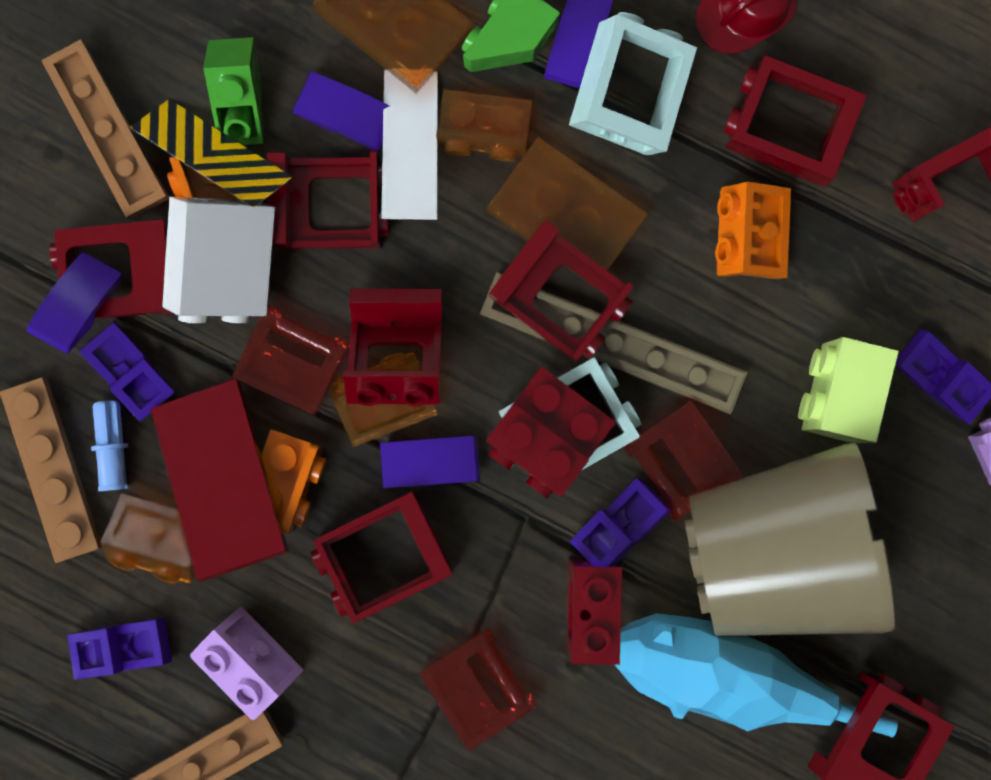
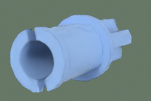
(109, 446)

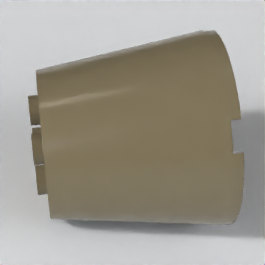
(792, 551)

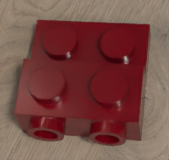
(549, 434)

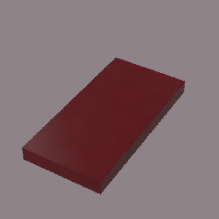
(219, 481)

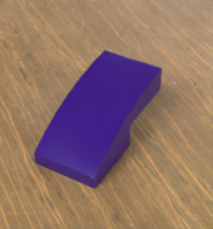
(575, 40)
(341, 110)
(73, 301)
(127, 370)
(944, 377)
(430, 461)
(622, 526)
(119, 648)

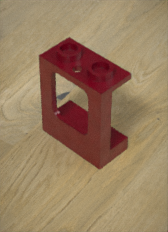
(915, 190)
(292, 203)
(147, 259)
(532, 269)
(394, 319)
(593, 613)
(846, 759)

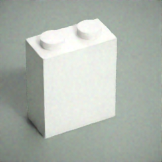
(217, 259)

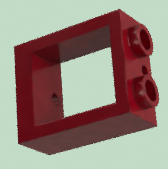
(835, 142)
(345, 596)

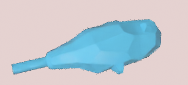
(725, 676)

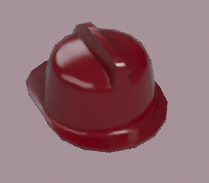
(741, 24)

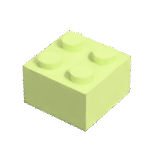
(848, 390)

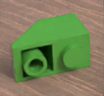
(511, 34)
(235, 89)

